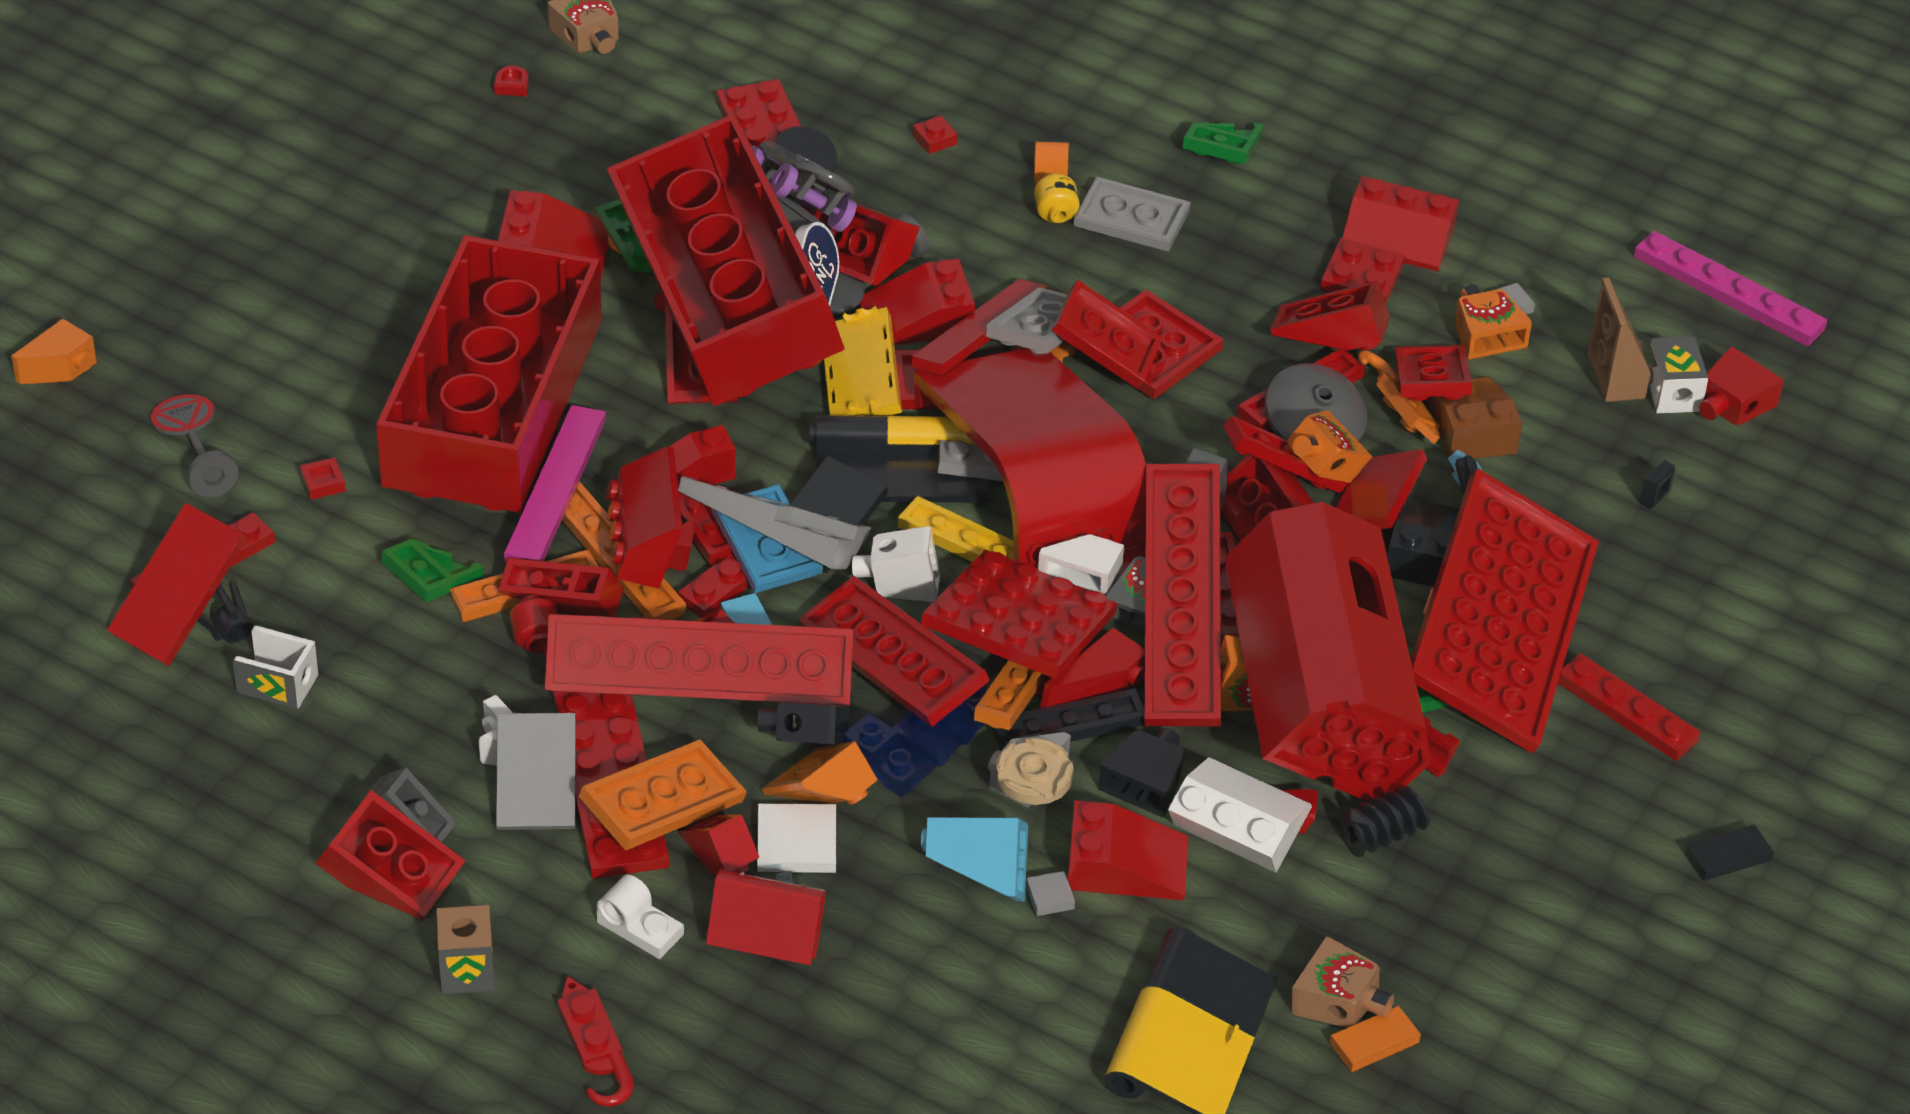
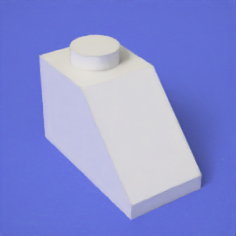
(1085, 561)

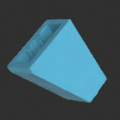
(982, 850)

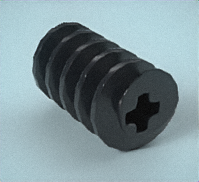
(1383, 819)

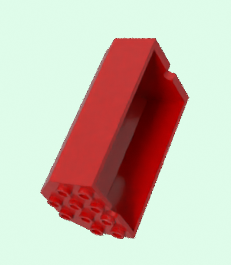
(1327, 651)

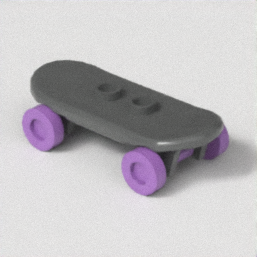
(805, 182)

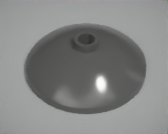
(1297, 394)

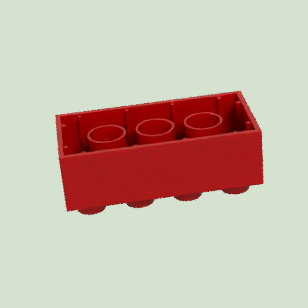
(726, 260)
(490, 374)

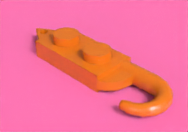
(1413, 413)

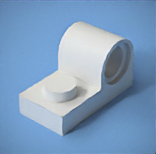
(630, 914)

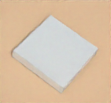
(797, 838)

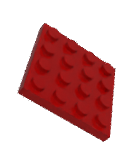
(1020, 613)

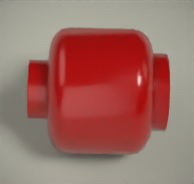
(530, 622)

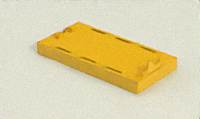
(862, 370)

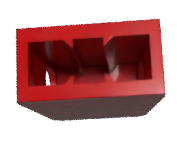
(1739, 389)

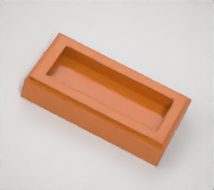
(1374, 1039)

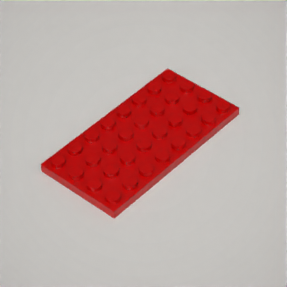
(1503, 610)

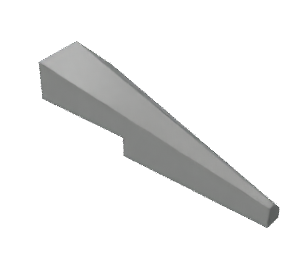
(807, 532)

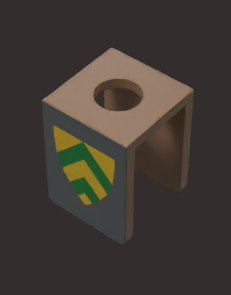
(465, 949)

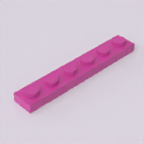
(1730, 288)

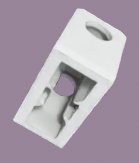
(902, 565)

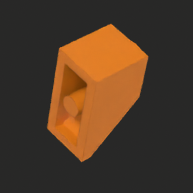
(55, 355)

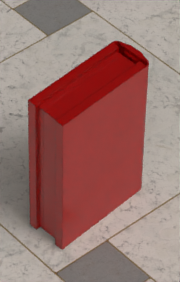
(766, 917)

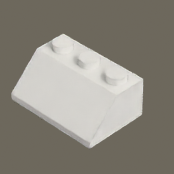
(1238, 813)

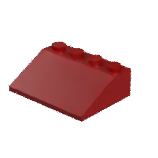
(553, 225)

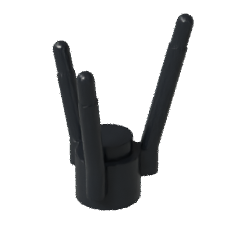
(230, 620)

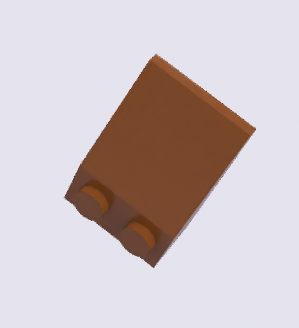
(1478, 423)

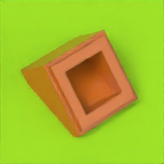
(1050, 158)

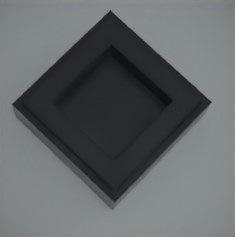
(1657, 484)

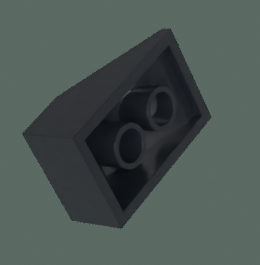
(1420, 541)

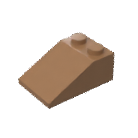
(1615, 351)

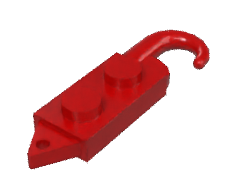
(594, 1040)

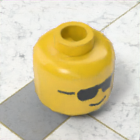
(1056, 196)

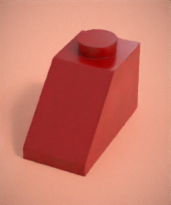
(721, 843)

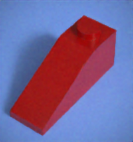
(707, 455)
(572, 587)
(1102, 669)

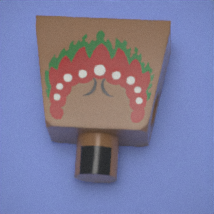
(584, 24)
(1339, 987)

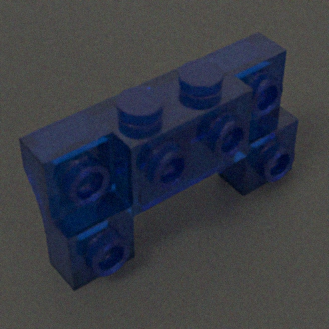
(912, 747)

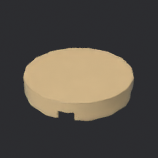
(1034, 771)

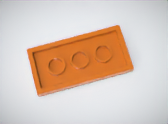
(662, 794)

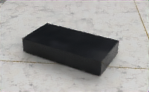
(1729, 852)

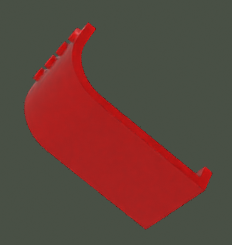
(1055, 442)

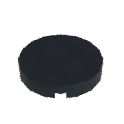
(809, 144)

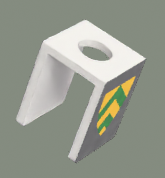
(1680, 375)
(277, 668)

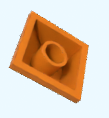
(826, 776)

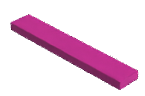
(556, 484)

